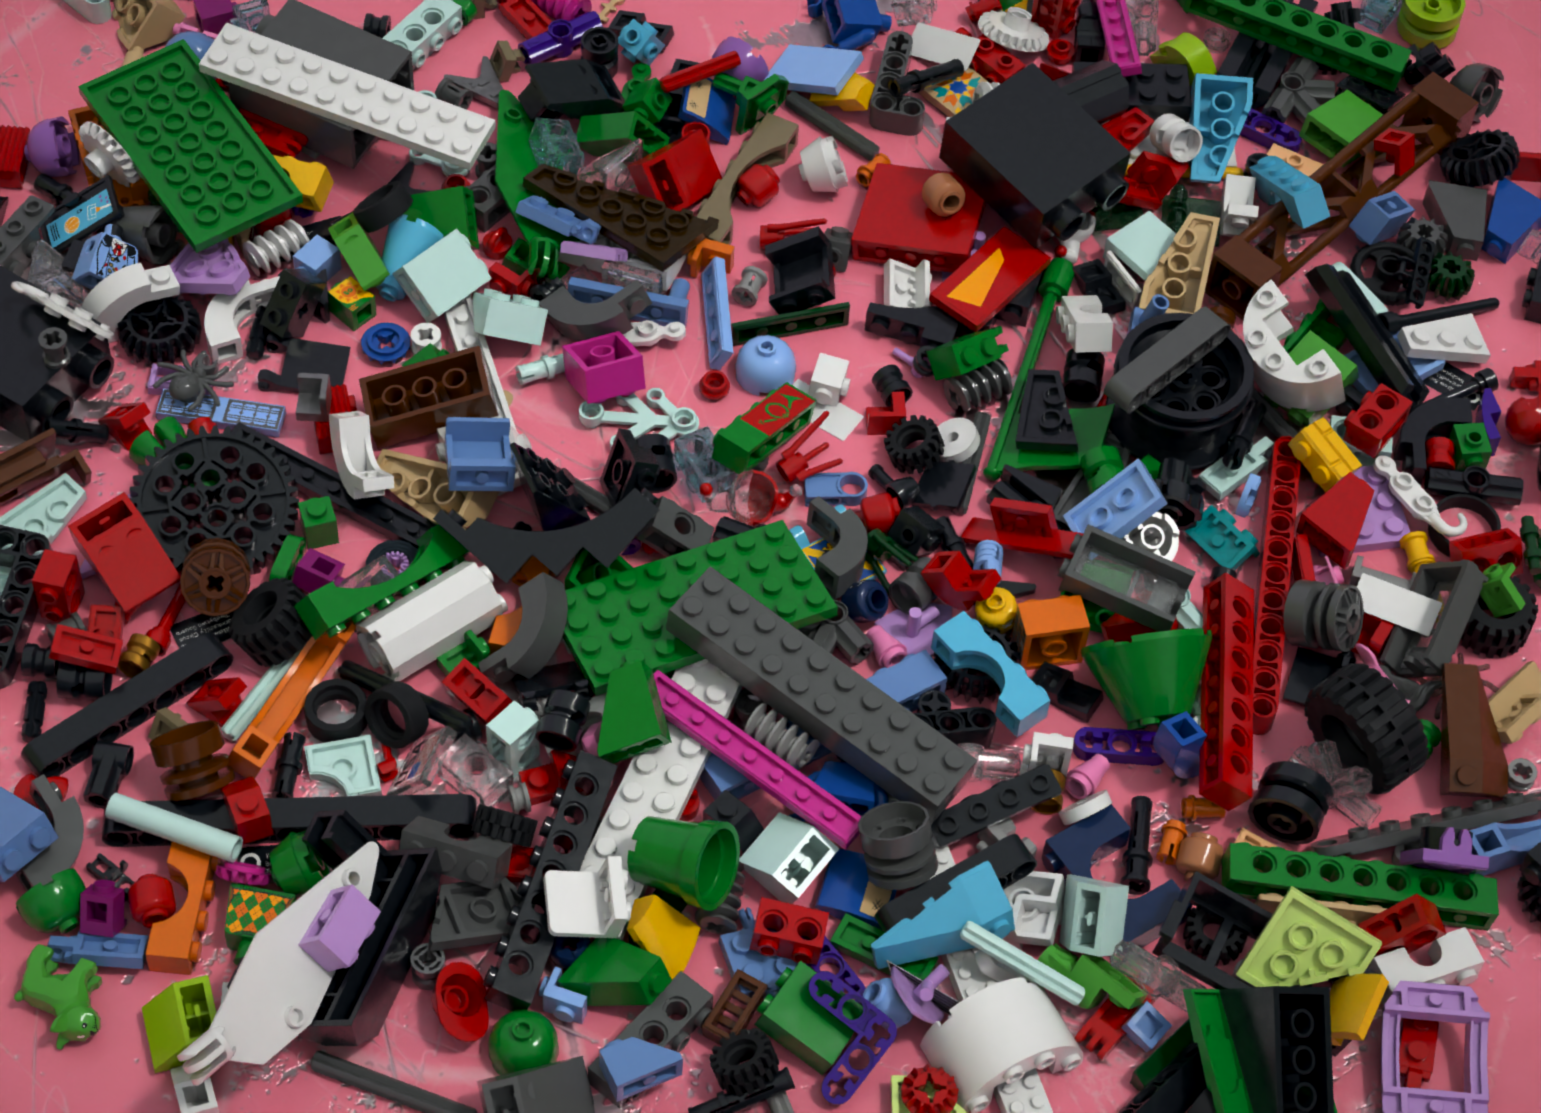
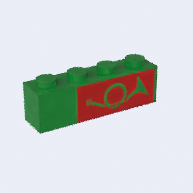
(763, 428)

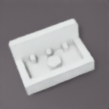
(907, 285)
(1047, 749)

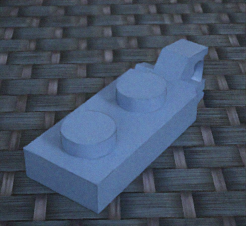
(558, 219)
(120, 951)

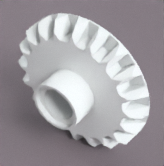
(1014, 30)
(106, 155)

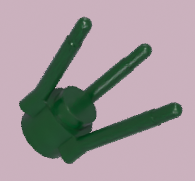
(882, 548)

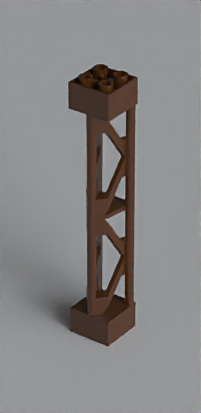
(1432, 112)

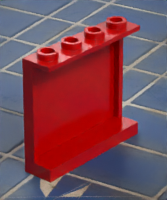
(903, 228)

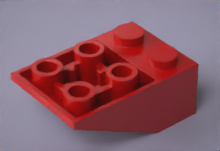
(677, 172)
(124, 552)

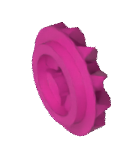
(243, 873)

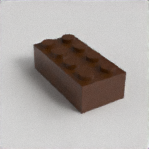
(423, 395)

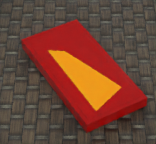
(989, 279)

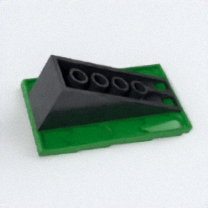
(1265, 1048)

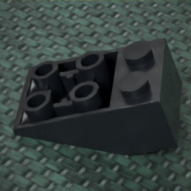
(576, 88)
(549, 490)

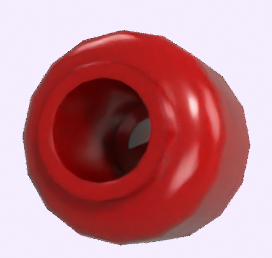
(757, 185)
(879, 512)
(151, 899)

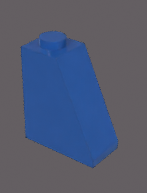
(1510, 220)

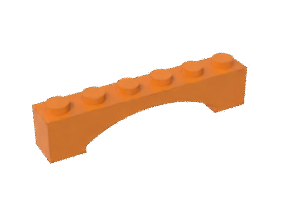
(286, 702)

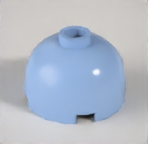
(765, 364)

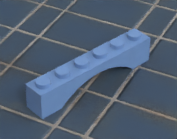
(1505, 843)

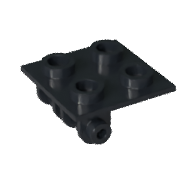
(1377, 96)
(1310, 670)

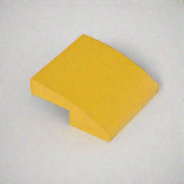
(1354, 1005)

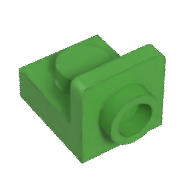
(1500, 592)

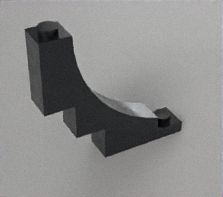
(509, 550)

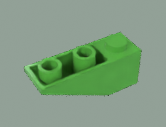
(359, 252)

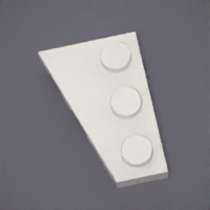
(1445, 339)

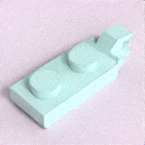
(1222, 480)

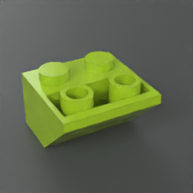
(177, 1020)

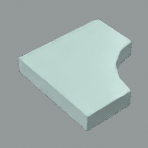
(347, 764)

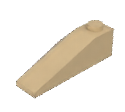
(146, 21)
(1184, 266)
(425, 488)

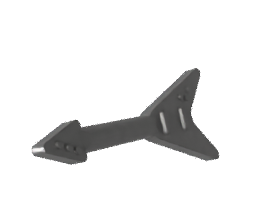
(484, 87)

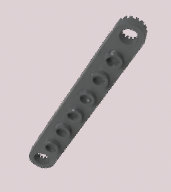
(1394, 833)

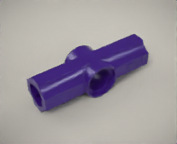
(559, 38)

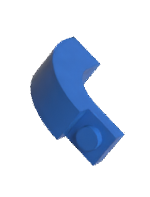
(1179, 744)

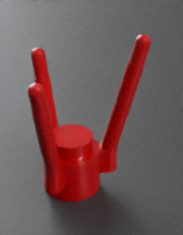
(774, 232)
(793, 465)

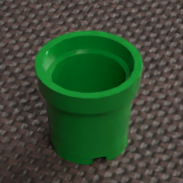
(686, 859)

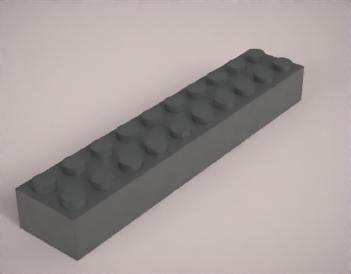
(820, 693)

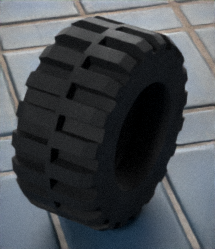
(1368, 724)

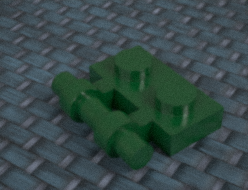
(1531, 538)

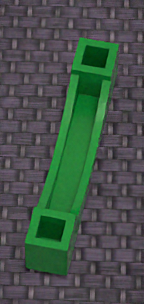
(332, 607)

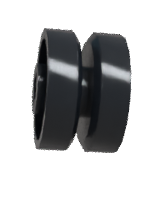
(1290, 802)

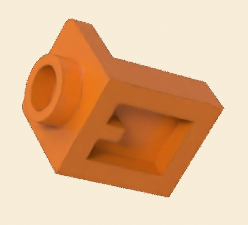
(706, 251)

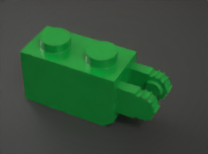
(966, 353)

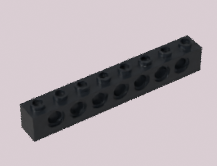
(595, 778)

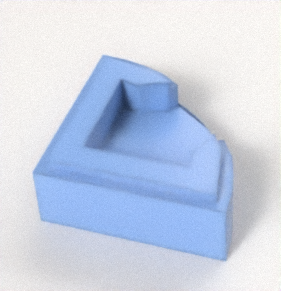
(1248, 495)

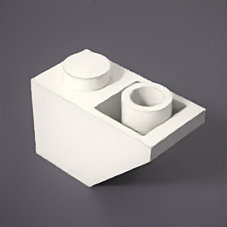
(192, 1097)

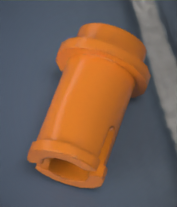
(865, 172)
(1200, 808)
(1173, 833)

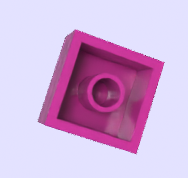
(604, 367)

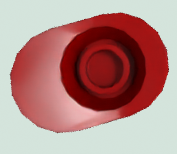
(461, 1002)

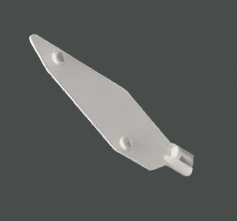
(276, 982)

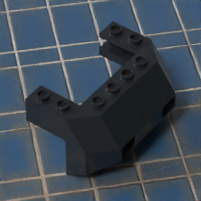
(406, 895)

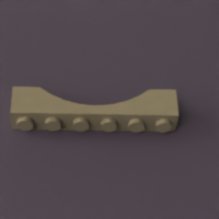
(771, 145)

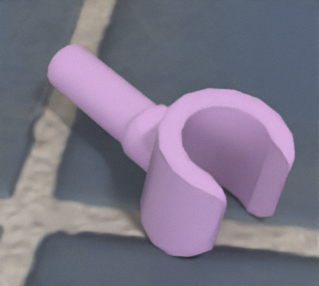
(909, 360)

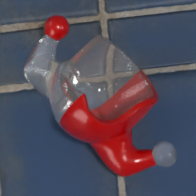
(750, 498)

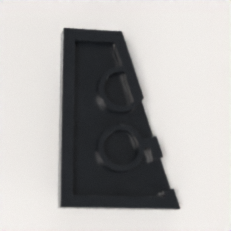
(1045, 414)

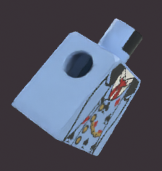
(103, 256)

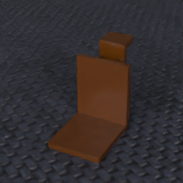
(28, 466)

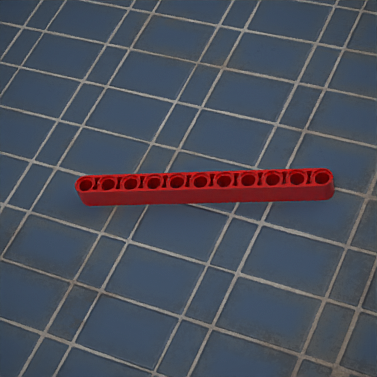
(1273, 582)

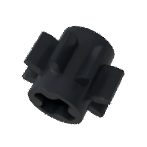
(1344, 13)

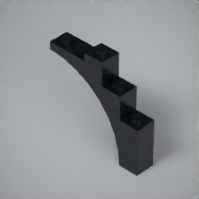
(936, 327)

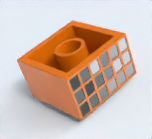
(1050, 631)

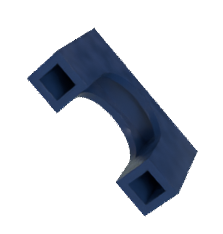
(1095, 838)

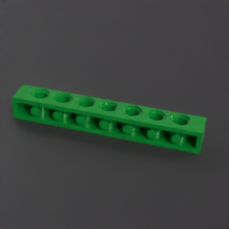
(1310, 37)
(1478, 892)

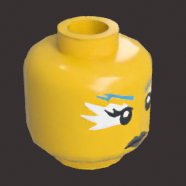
(997, 610)

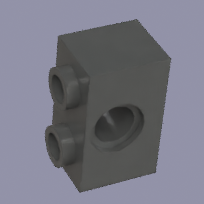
(675, 529)

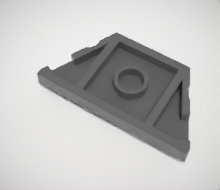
(472, 914)

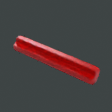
(700, 71)

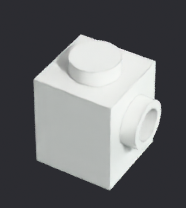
(829, 380)

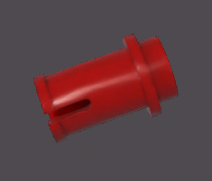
(977, 9)

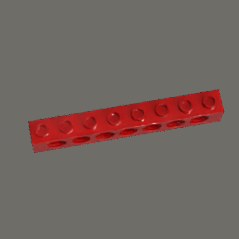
(1227, 693)

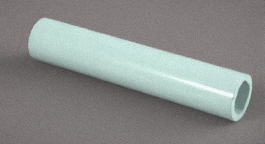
(174, 827)

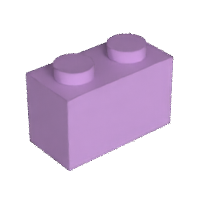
(340, 928)

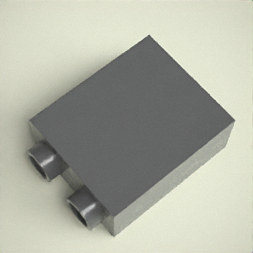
(339, 42)

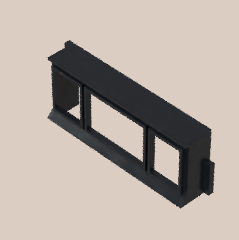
(1233, 912)

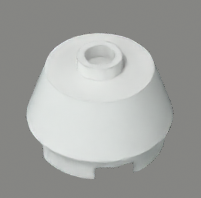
(823, 166)
(1157, 535)

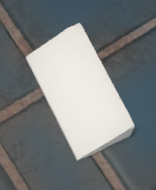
(1123, 280)

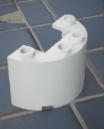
(1311, 384)
(998, 1039)

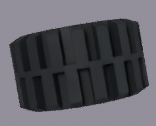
(269, 624)
(1497, 635)

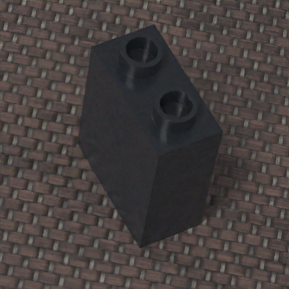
(1035, 157)
(27, 385)

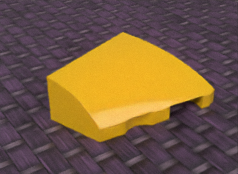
(853, 96)
(663, 932)

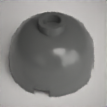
(1482, 84)

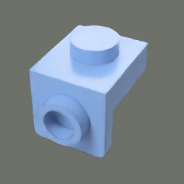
(563, 1003)

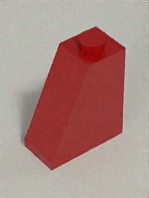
(1337, 518)

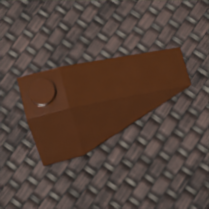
(1470, 743)

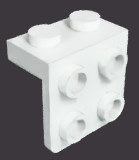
(587, 901)

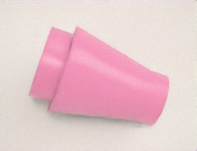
(886, 648)
(1086, 777)

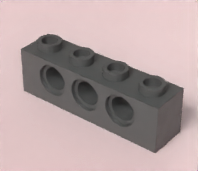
(680, 997)

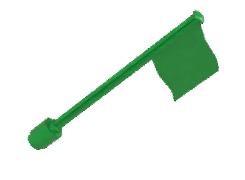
(1089, 424)

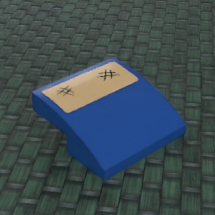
(709, 106)
(849, 889)

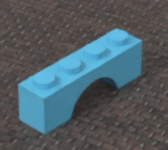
(1298, 192)
(966, 645)

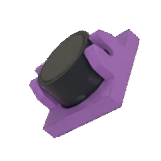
(1445, 849)

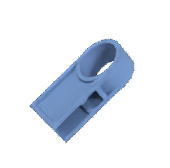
(829, 488)

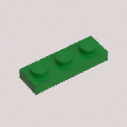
(855, 940)

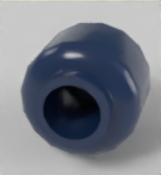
(865, 601)

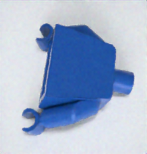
(850, 21)
(849, 787)

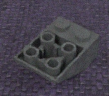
(540, 1089)

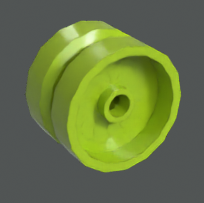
(1430, 21)

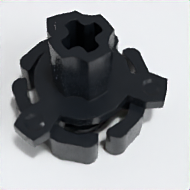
(1183, 496)

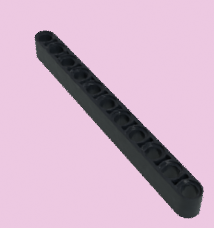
(379, 815)

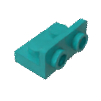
(1222, 539)

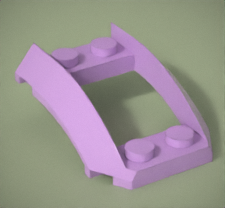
(1441, 1004)

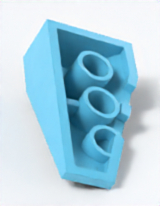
(1219, 113)
(937, 929)

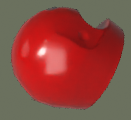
(1524, 421)

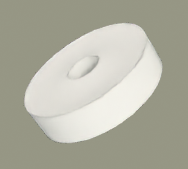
(959, 438)
(1085, 807)

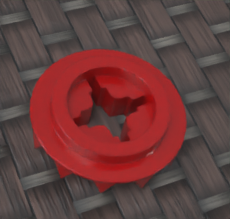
(918, 1101)

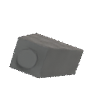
(1462, 214)

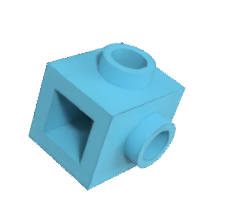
(640, 42)

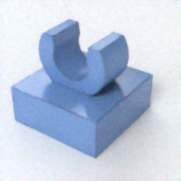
(1146, 1026)

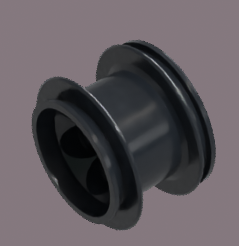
(1195, 410)

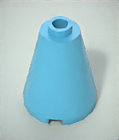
(402, 244)

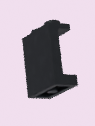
(801, 271)

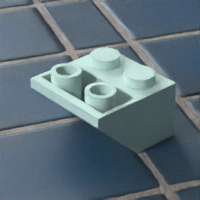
(507, 318)
(787, 857)
(1093, 915)

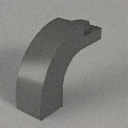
(589, 320)
(849, 539)
(538, 634)
(67, 823)

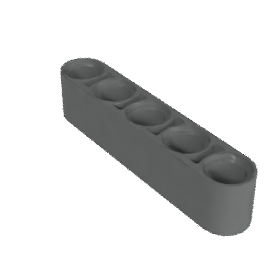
(1167, 359)

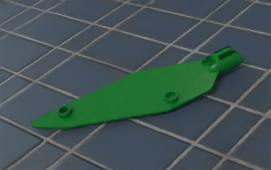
(513, 163)

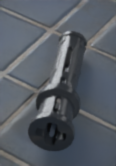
(1136, 857)

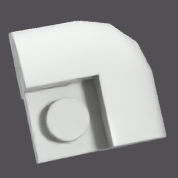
(1036, 908)

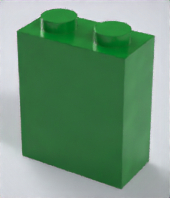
(803, 1023)

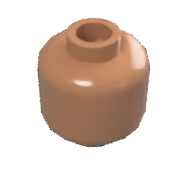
(943, 194)
(1199, 854)

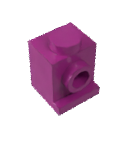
(316, 571)
(102, 909)

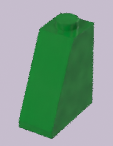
(610, 131)
(447, 211)
(631, 714)
(616, 974)

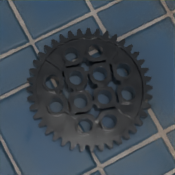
(270, 495)

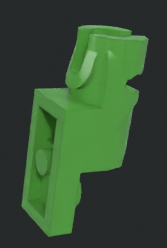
(1095, 976)

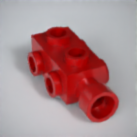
(993, 60)

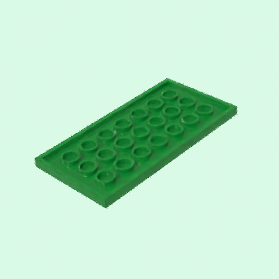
(191, 145)
(628, 611)

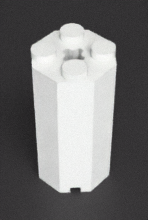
(430, 620)

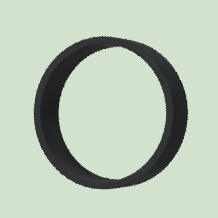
(1468, 502)

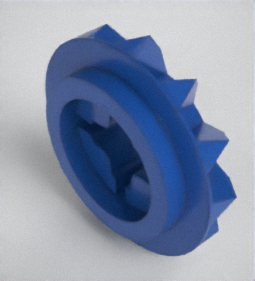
(384, 334)

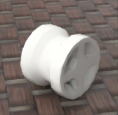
(423, 335)

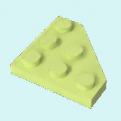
(1306, 946)

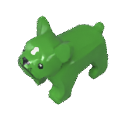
(62, 995)

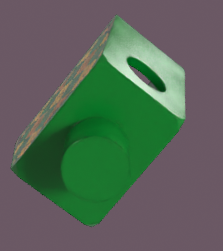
(249, 912)

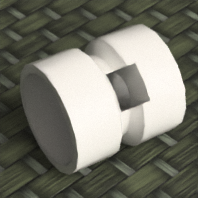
(1176, 137)

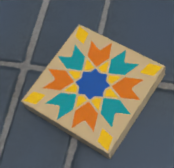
(953, 94)

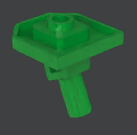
(753, 97)

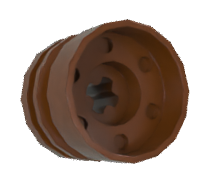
(215, 558)
(192, 760)

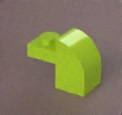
(1186, 50)

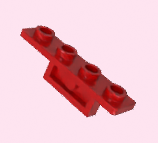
(1022, 528)

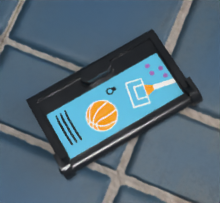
(81, 218)

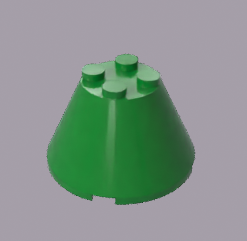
(1152, 674)

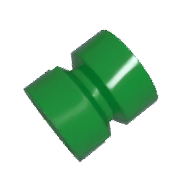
(1100, 466)

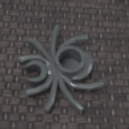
(190, 382)

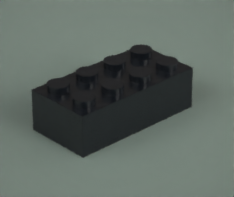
(1158, 89)

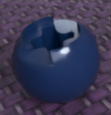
(563, 956)

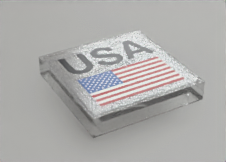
(423, 762)

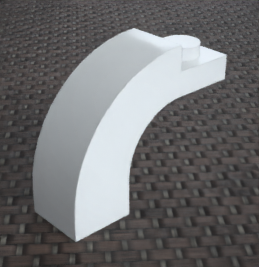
(1237, 204)
(127, 289)
(227, 313)
(355, 456)

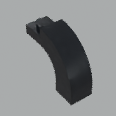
(1425, 422)

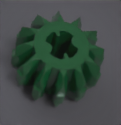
(1450, 276)

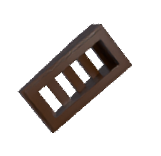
(723, 1004)

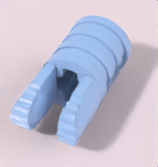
(988, 556)

